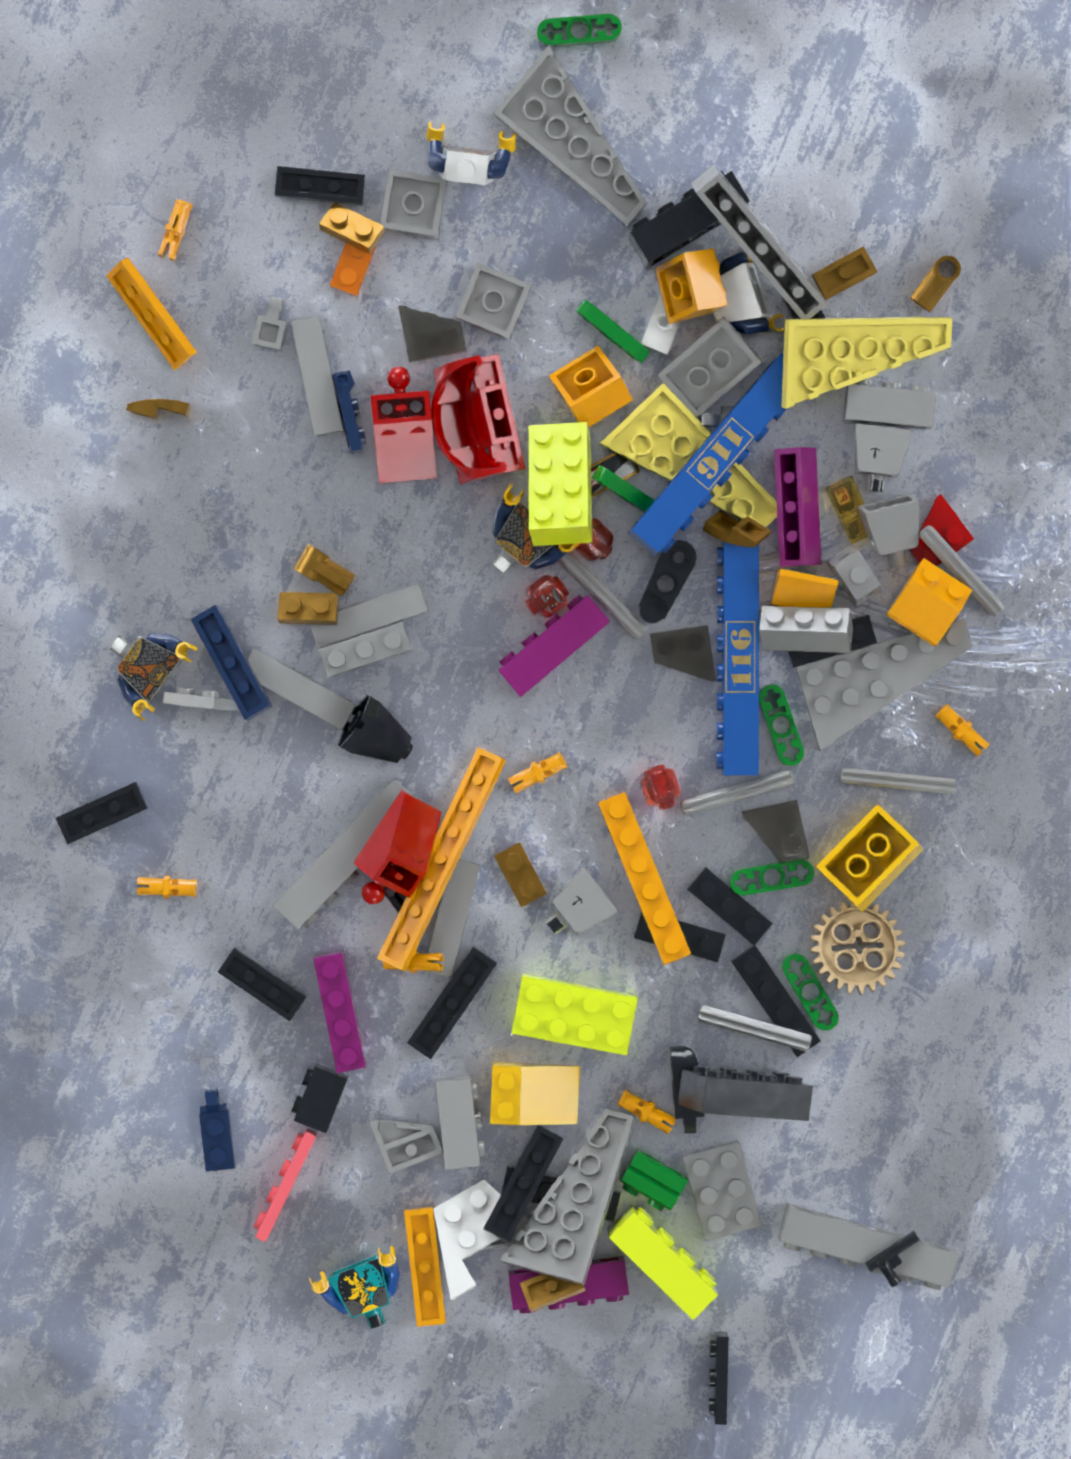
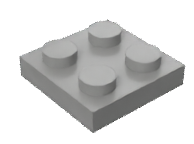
(413, 203)
(493, 301)

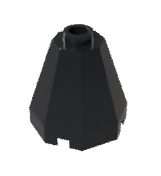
(375, 733)

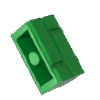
(653, 1180)

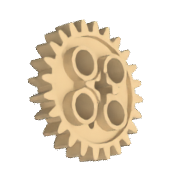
(860, 972)

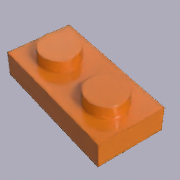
(351, 270)

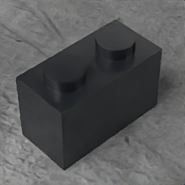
(320, 1097)

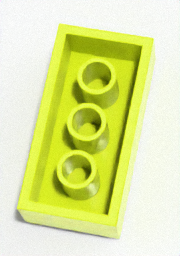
(560, 484)
(574, 1014)
(662, 1262)

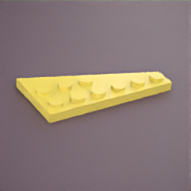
(843, 351)
(666, 435)

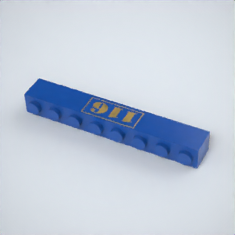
(712, 461)
(739, 660)

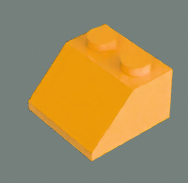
(691, 285)
(591, 387)
(802, 590)
(929, 602)

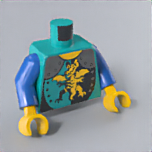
(362, 1287)

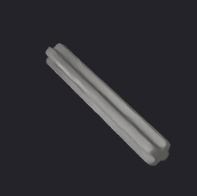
(960, 570)
(602, 594)
(898, 781)
(736, 792)
(755, 1028)

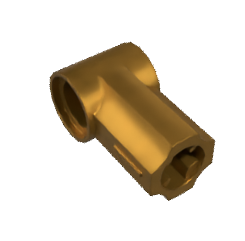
(935, 285)
(320, 568)

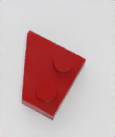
(948, 526)

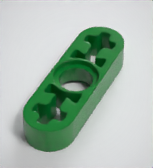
(570, 21)
(612, 331)
(622, 488)
(780, 748)
(751, 887)
(814, 1014)

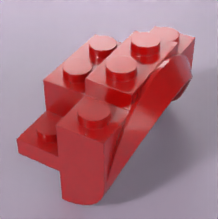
(476, 419)

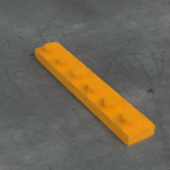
(644, 878)

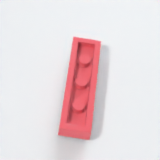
(279, 1194)

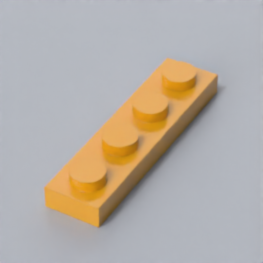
(151, 313)
(425, 1266)

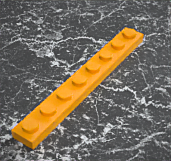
(445, 854)

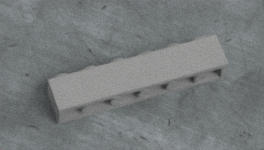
(758, 243)
(335, 864)
(860, 1243)

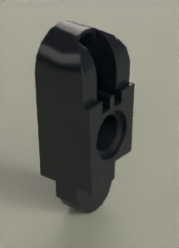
(655, 603)
(683, 1058)

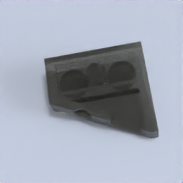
(430, 335)
(685, 651)
(780, 829)

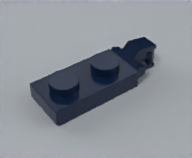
(348, 410)
(216, 1133)

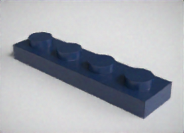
(231, 662)

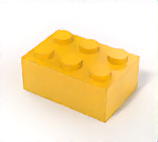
(869, 858)

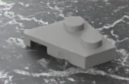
(207, 699)
(405, 1143)

